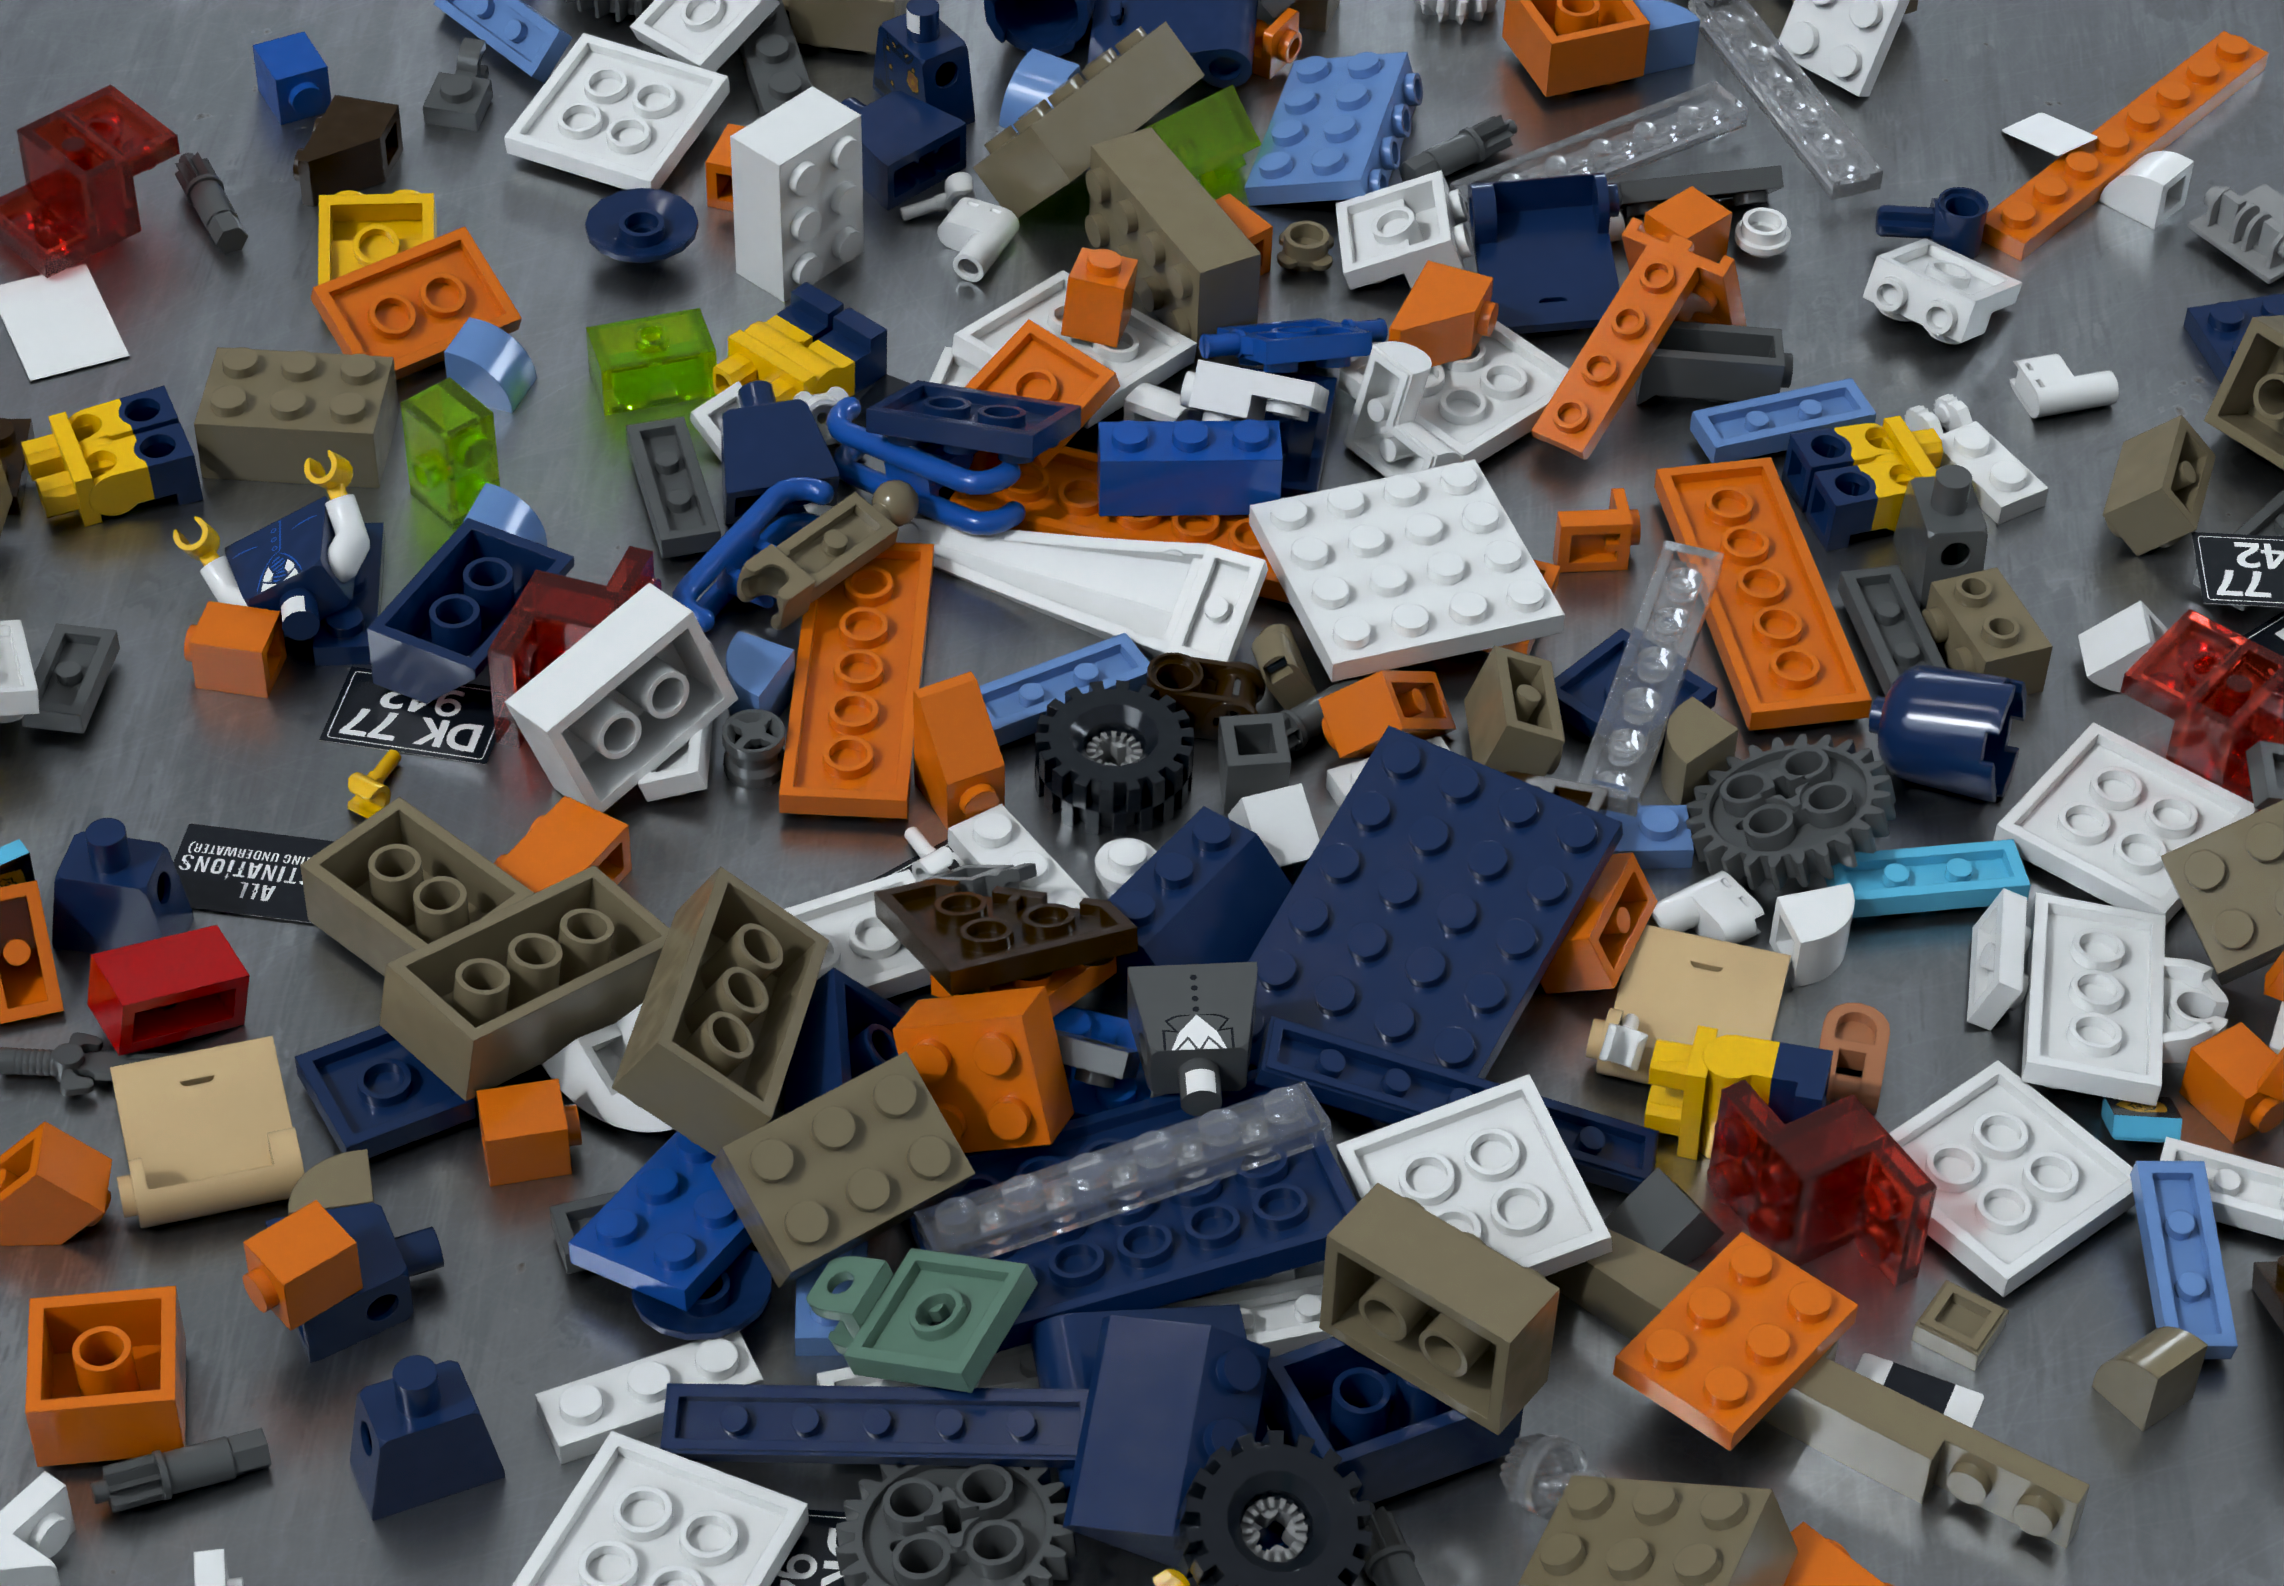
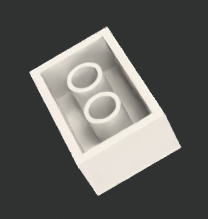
(797, 193)
(622, 699)

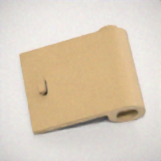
(1689, 982)
(205, 1133)

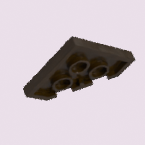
(1002, 938)

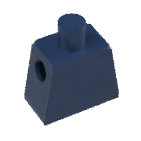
(907, 146)
(770, 444)
(116, 892)
(385, 1276)
(419, 1438)

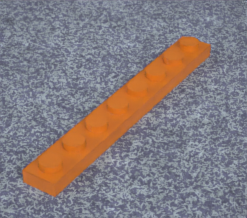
(2141, 127)

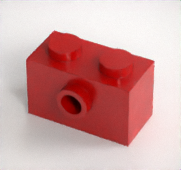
(167, 989)

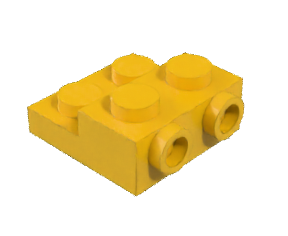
(370, 227)

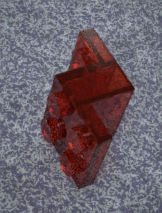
(81, 179)
(550, 620)
(2218, 692)
(1820, 1182)

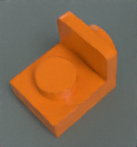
(1276, 43)
(1597, 537)

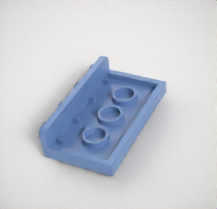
(1336, 129)

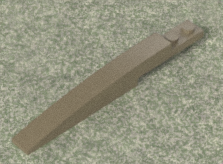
(1850, 1414)

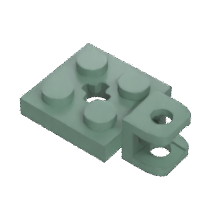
(889, 1315)

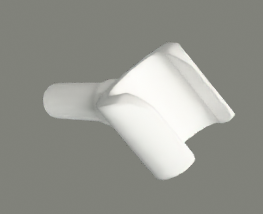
(956, 187)
(932, 860)
(1624, 1043)

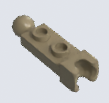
(827, 550)

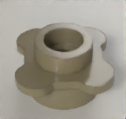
(1305, 247)

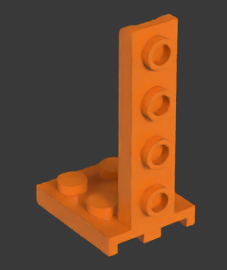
(1662, 287)

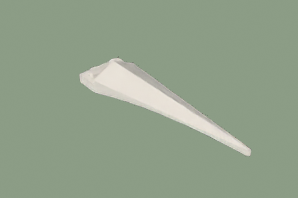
(1156, 592)

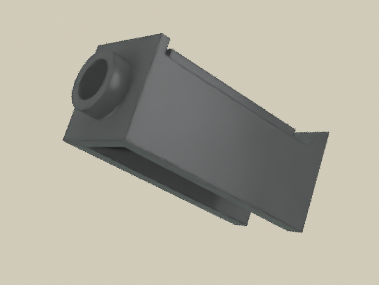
(1716, 363)

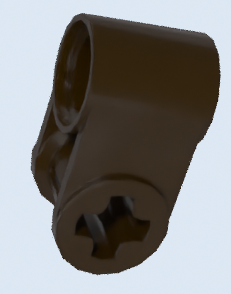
(1206, 689)

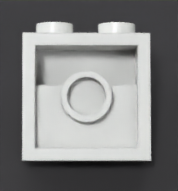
(1402, 230)
(1939, 290)
(1244, 394)

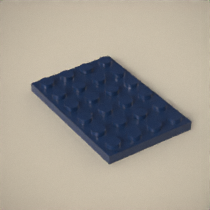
(1429, 908)
(1175, 1246)

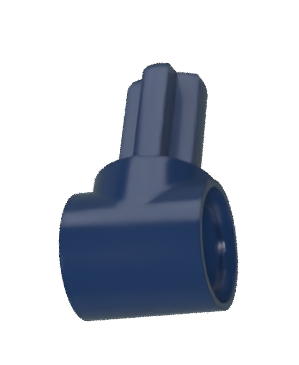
(1951, 221)

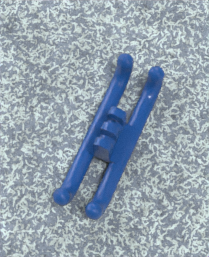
(926, 470)
(743, 542)

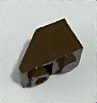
(349, 148)

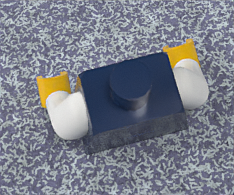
(296, 563)

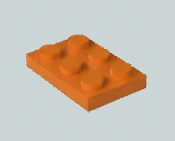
(415, 302)
(1735, 1340)

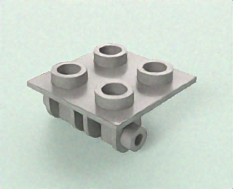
(2246, 228)

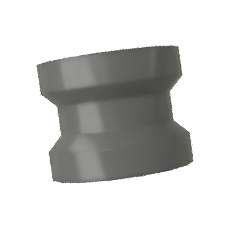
(753, 748)

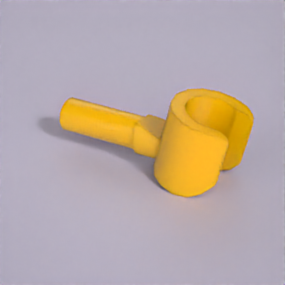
(369, 789)

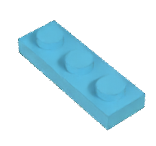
(1932, 877)

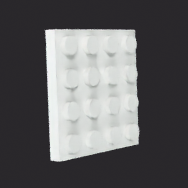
(1405, 570)

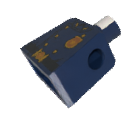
(924, 60)

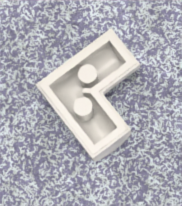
(1385, 413)

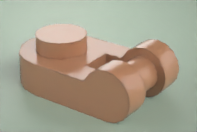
(1858, 1042)

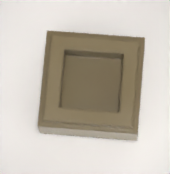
(1960, 1325)

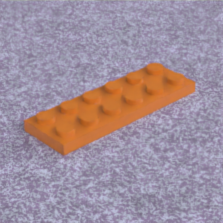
(1770, 601)
(854, 690)

